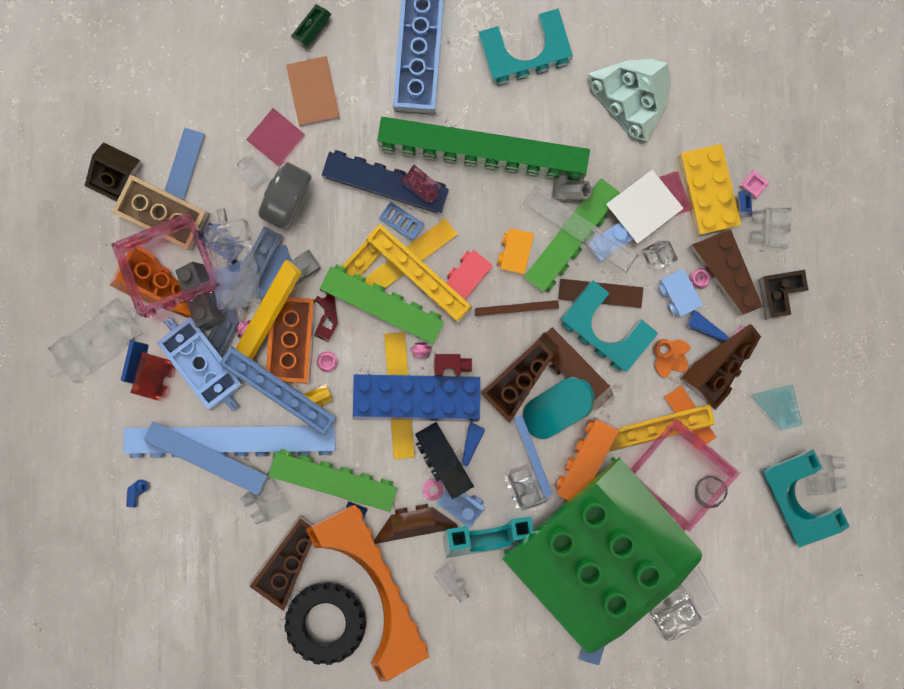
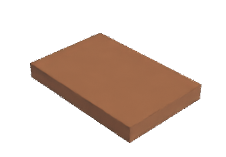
(312, 91)

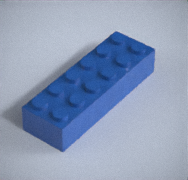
(416, 398)

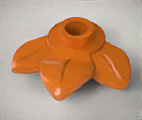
(673, 358)

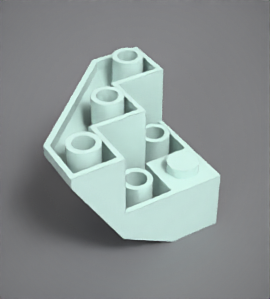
(634, 93)

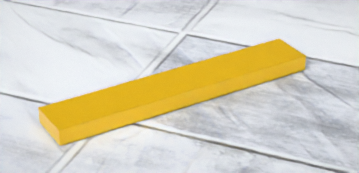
(421, 247)
(419, 273)
(269, 309)
(397, 365)
(651, 429)

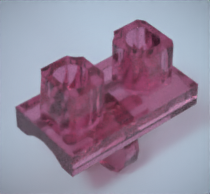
(421, 184)

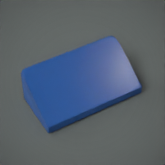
(132, 360)

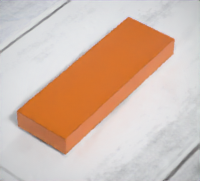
(680, 401)

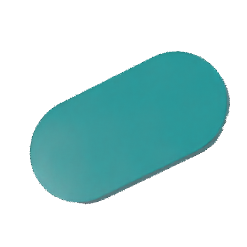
(558, 407)

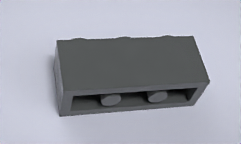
(204, 307)

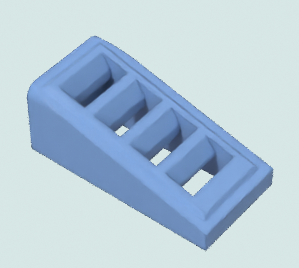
(414, 233)

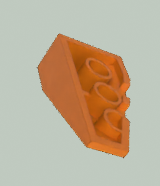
(151, 279)

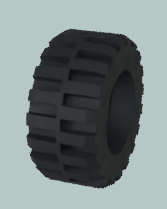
(311, 649)

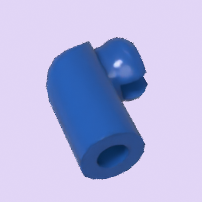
(134, 491)

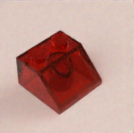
(152, 377)

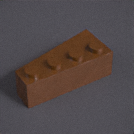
(728, 270)

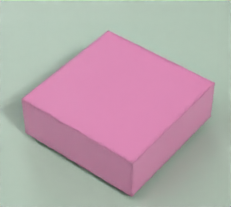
(755, 184)

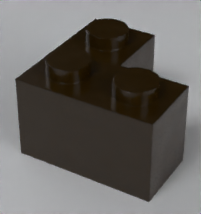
(776, 291)

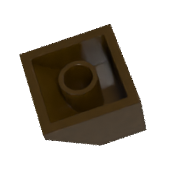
(110, 171)

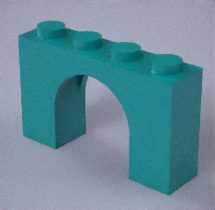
(504, 66)
(623, 352)
(805, 527)
(464, 542)

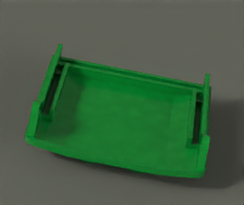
(605, 558)

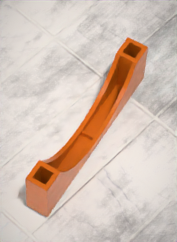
(400, 640)

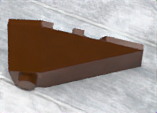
(715, 371)

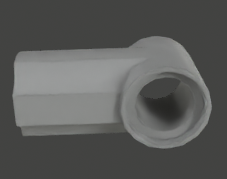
(567, 189)
(306, 264)

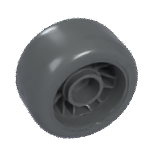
(284, 195)

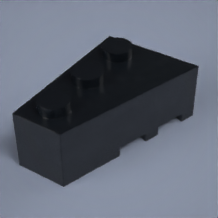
(443, 459)

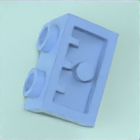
(462, 507)

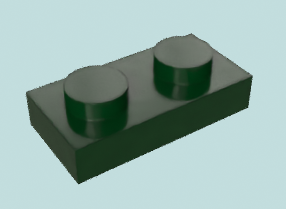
(311, 25)

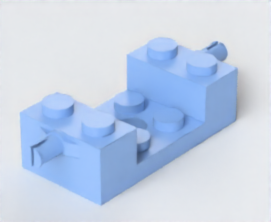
(211, 383)

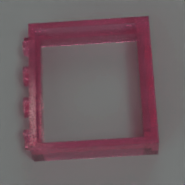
(153, 234)
(707, 451)

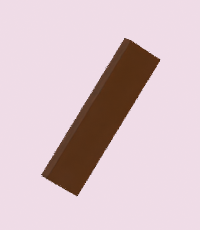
(618, 294)
(516, 308)

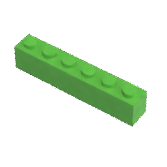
(564, 246)
(382, 305)
(332, 481)

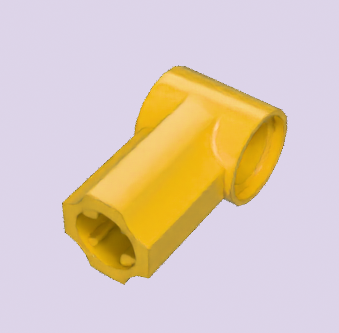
(320, 395)

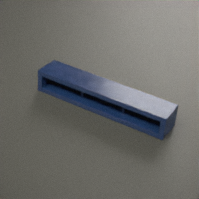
(378, 181)

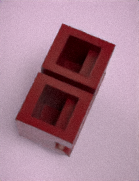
(451, 362)

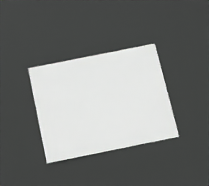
(644, 206)

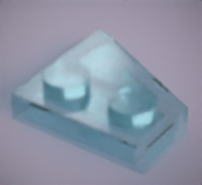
(781, 406)

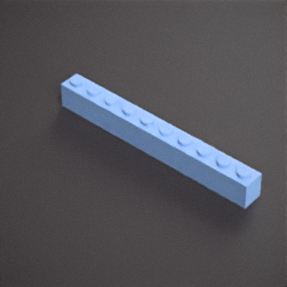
(239, 440)

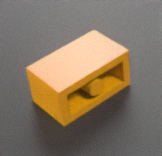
(516, 251)

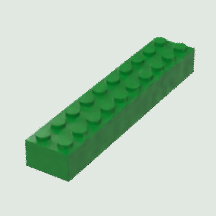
(482, 148)

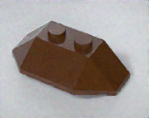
(414, 523)

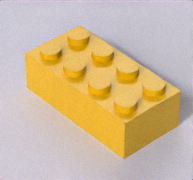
(709, 190)

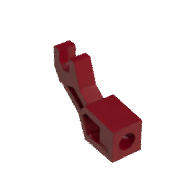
(329, 307)

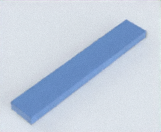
(277, 390)
(205, 458)

